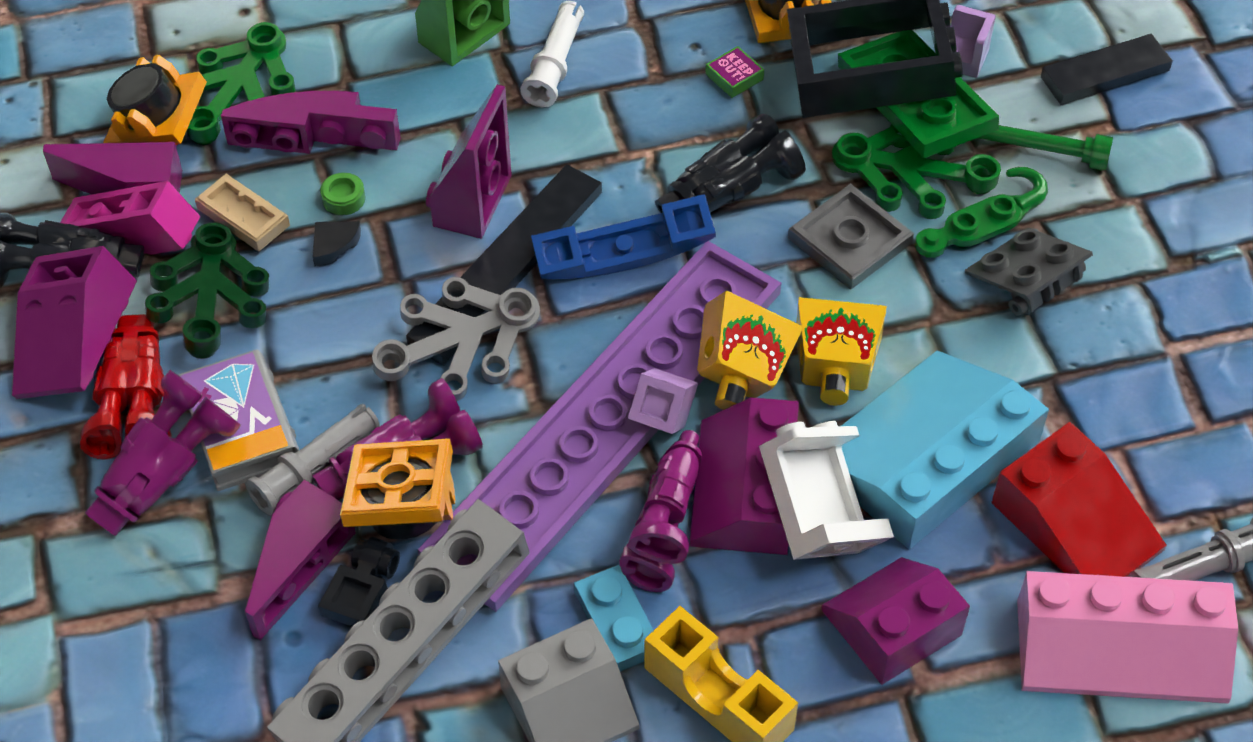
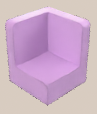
(973, 37)
(663, 400)

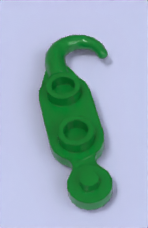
(984, 218)

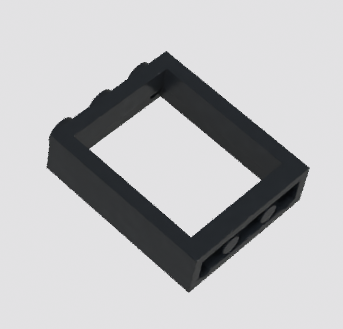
(873, 84)

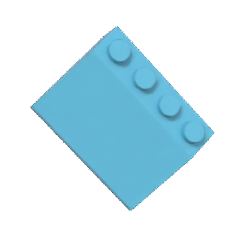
(938, 442)

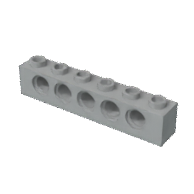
(431, 626)

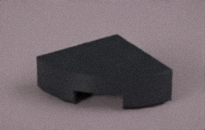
(333, 240)

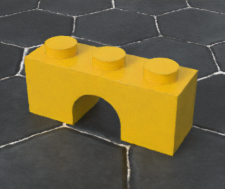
(689, 663)

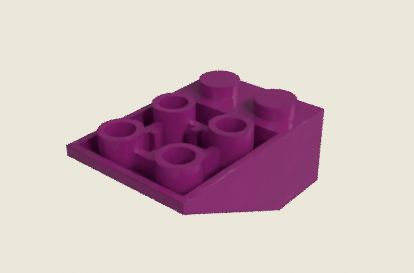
(66, 320)

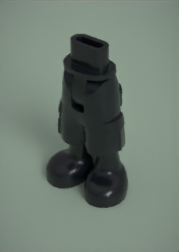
(730, 174)
(55, 238)

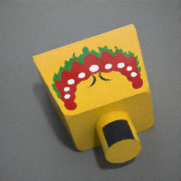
(838, 345)
(743, 348)

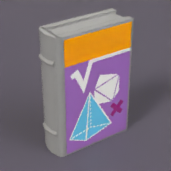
(248, 394)

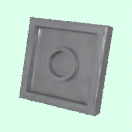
(850, 236)

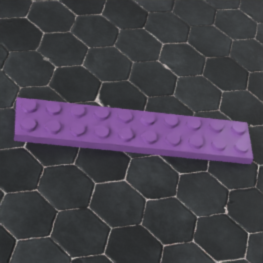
(587, 433)

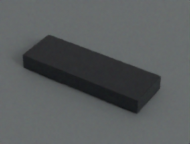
(1106, 69)

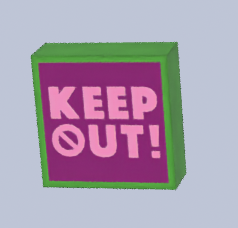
(734, 71)

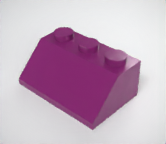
(732, 488)

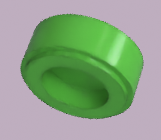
(342, 193)

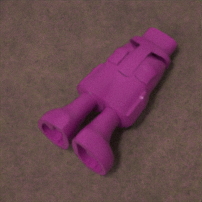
(440, 420)
(152, 459)
(656, 537)

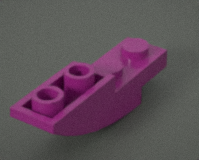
(299, 118)

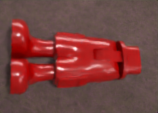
(127, 376)

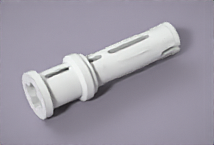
(550, 65)

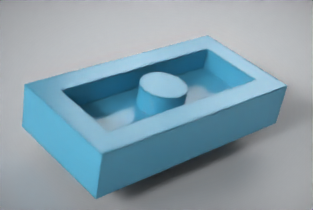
(616, 613)

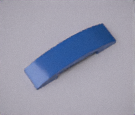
(626, 244)

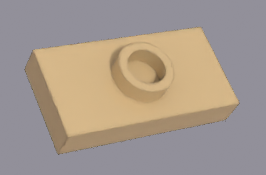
(242, 212)

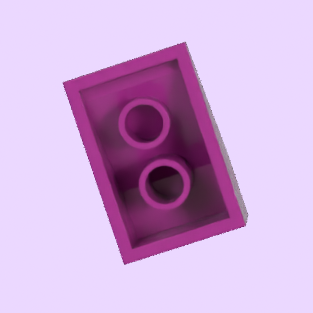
(474, 171)

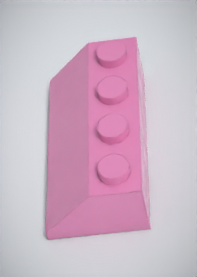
(1127, 637)

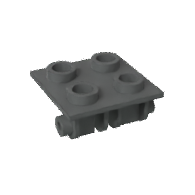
(1031, 268)

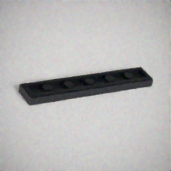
(513, 253)

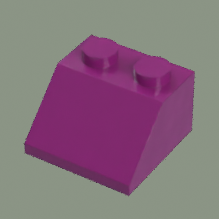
(898, 616)

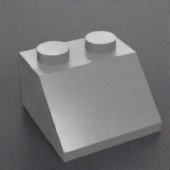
(568, 688)

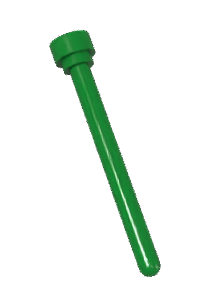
(1092, 151)

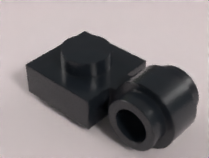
(357, 592)

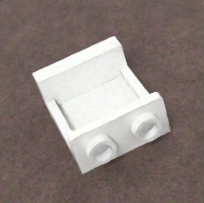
(818, 493)

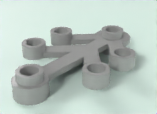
(461, 332)

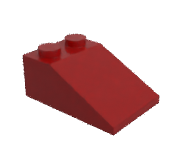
(1077, 507)

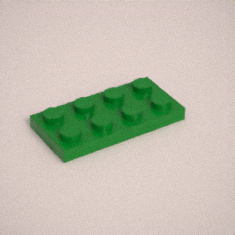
(926, 124)

